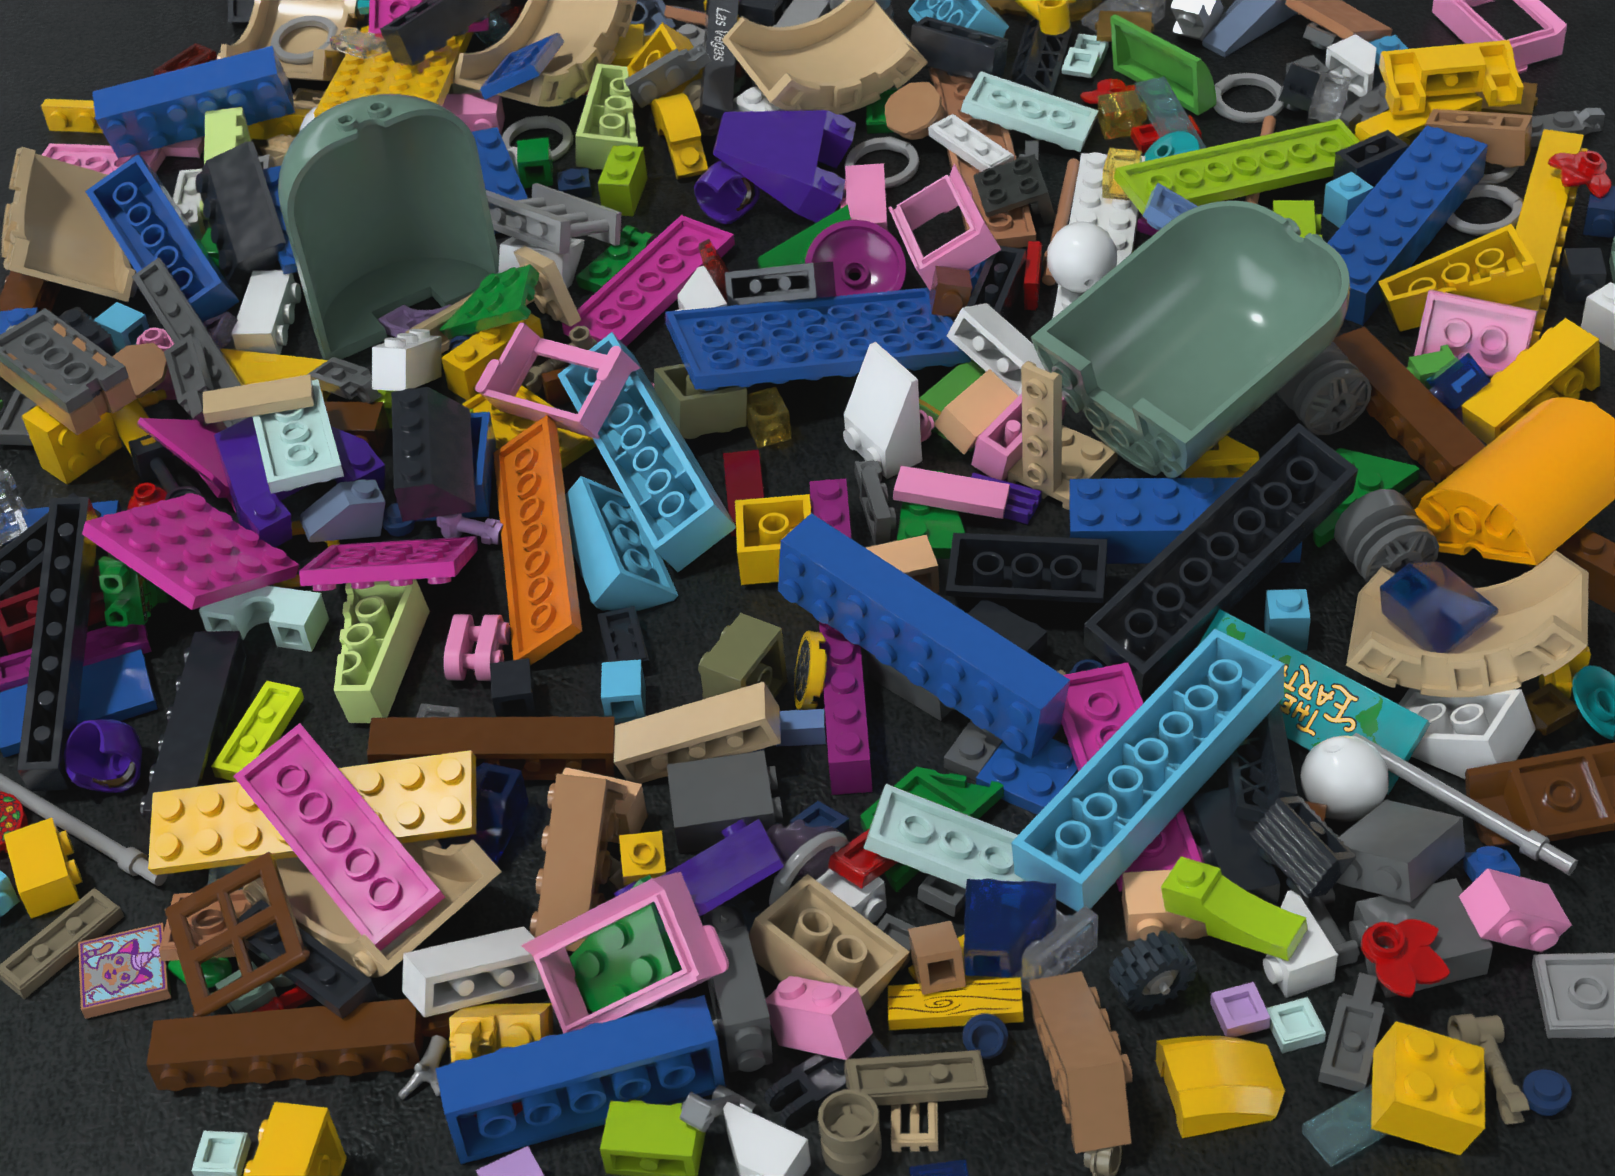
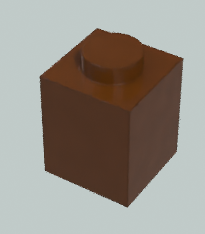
(949, 291)

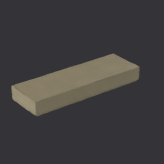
(59, 943)
(918, 1077)

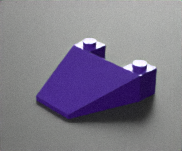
(782, 155)
(249, 487)
(728, 866)

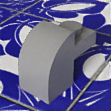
(1196, 17)

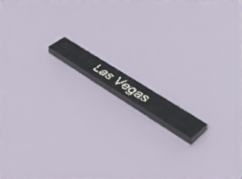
(718, 75)

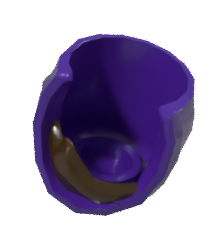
(725, 193)
(103, 756)

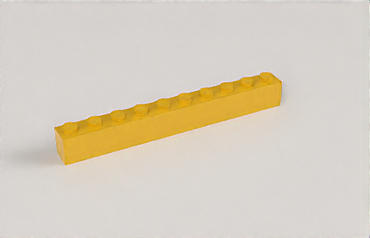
(1547, 216)

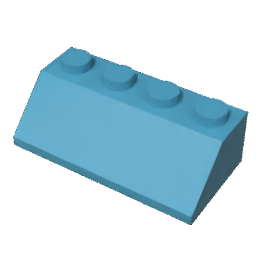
(965, 13)
(614, 550)

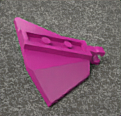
(194, 446)

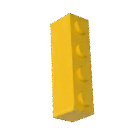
(1413, 124)

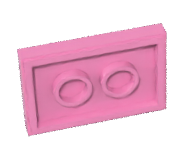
(1484, 328)

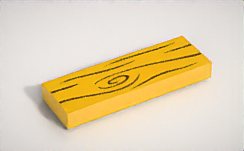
(955, 1006)

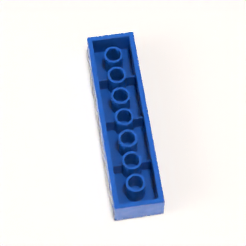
(1406, 213)
(922, 636)

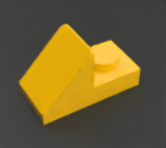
(1227, 460)

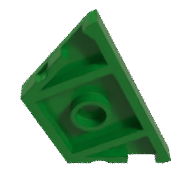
(495, 303)
(1372, 475)
(944, 789)
(624, 958)

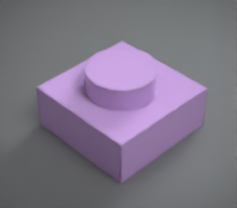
(1240, 1010)

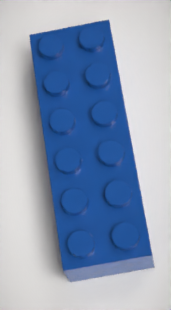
(174, 103)
(152, 226)
(1142, 513)
(575, 1075)

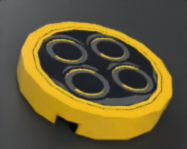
(809, 671)

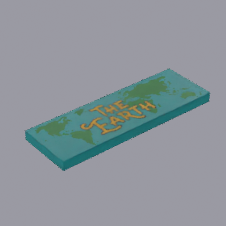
(1326, 703)

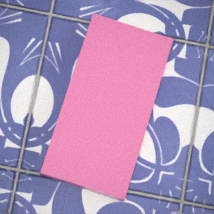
(99, 157)

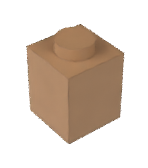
(937, 957)

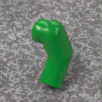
(214, 970)

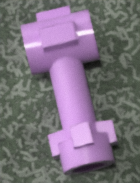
(455, 525)

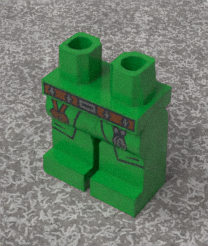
(127, 593)

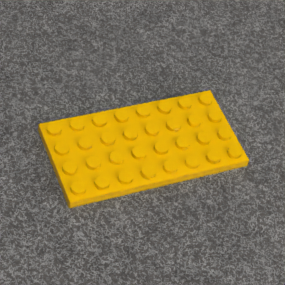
(382, 75)

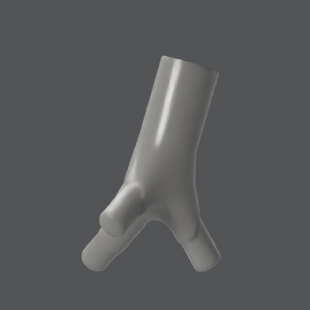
(425, 1069)

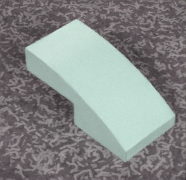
(1085, 56)

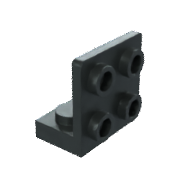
(1013, 187)

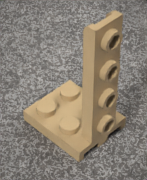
(550, 296)
(1049, 449)

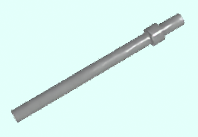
(1531, 843)
(128, 859)

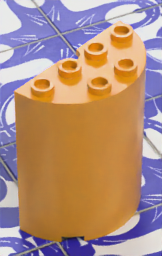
(1528, 485)

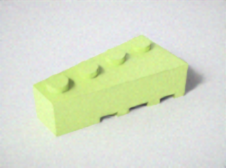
(605, 117)
(223, 132)
(377, 647)

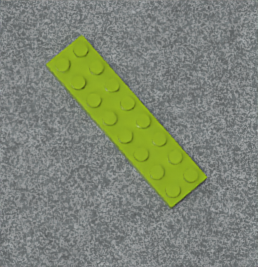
(1240, 166)

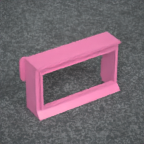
(1526, 48)
(941, 197)
(505, 376)
(694, 944)

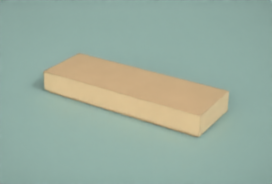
(258, 399)

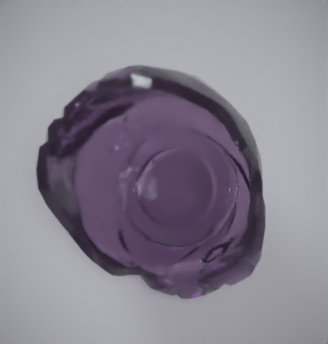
(795, 835)

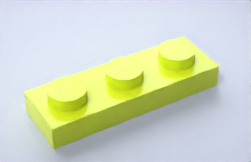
(258, 728)

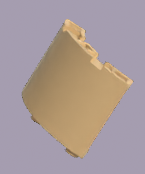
(272, 14)
(589, 38)
(829, 61)
(57, 230)
(1534, 633)
(456, 871)

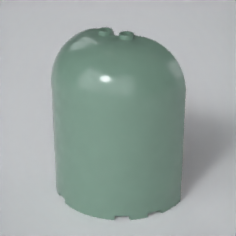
(383, 215)
(1196, 331)

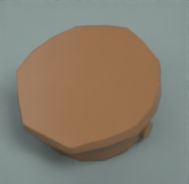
(914, 110)

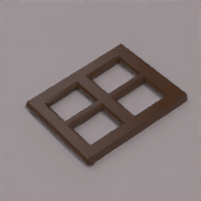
(220, 890)

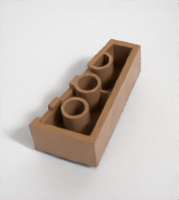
(575, 850)
(1083, 1060)

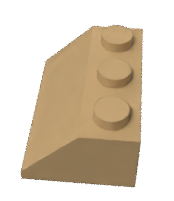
(824, 940)

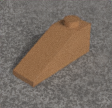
(1505, 134)

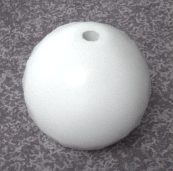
(1081, 256)
(1345, 777)

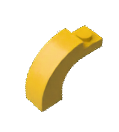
(678, 123)

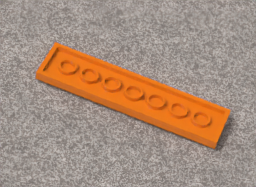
(536, 542)

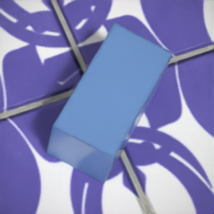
(802, 727)

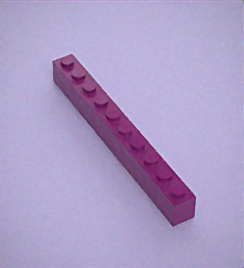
(844, 675)

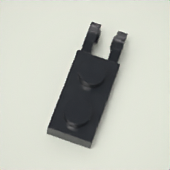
(817, 1080)

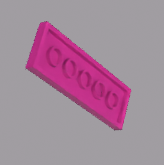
(649, 281)
(1093, 712)
(339, 837)

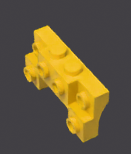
(1450, 70)

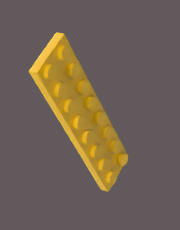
(226, 828)

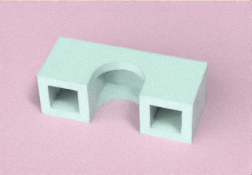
(293, 615)

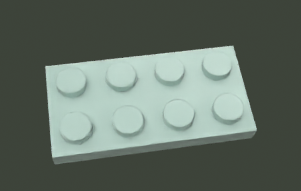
(1029, 111)
(298, 446)
(939, 840)

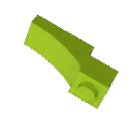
(1230, 911)

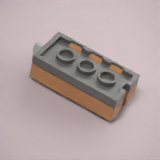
(63, 371)

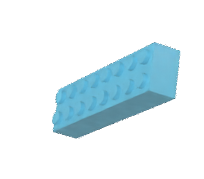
(653, 465)
(1148, 770)

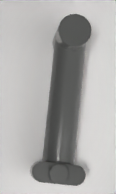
(1346, 951)
(701, 1112)

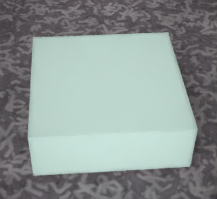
(1295, 1025)
(221, 1154)

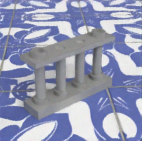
(553, 219)

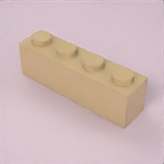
(697, 731)

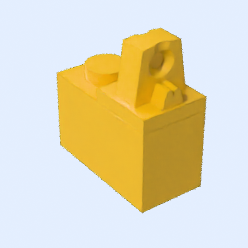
(490, 1027)

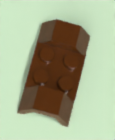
(1550, 793)

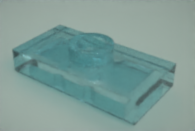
(1343, 1128)

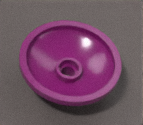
(860, 249)

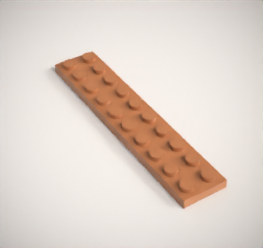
(1008, 228)

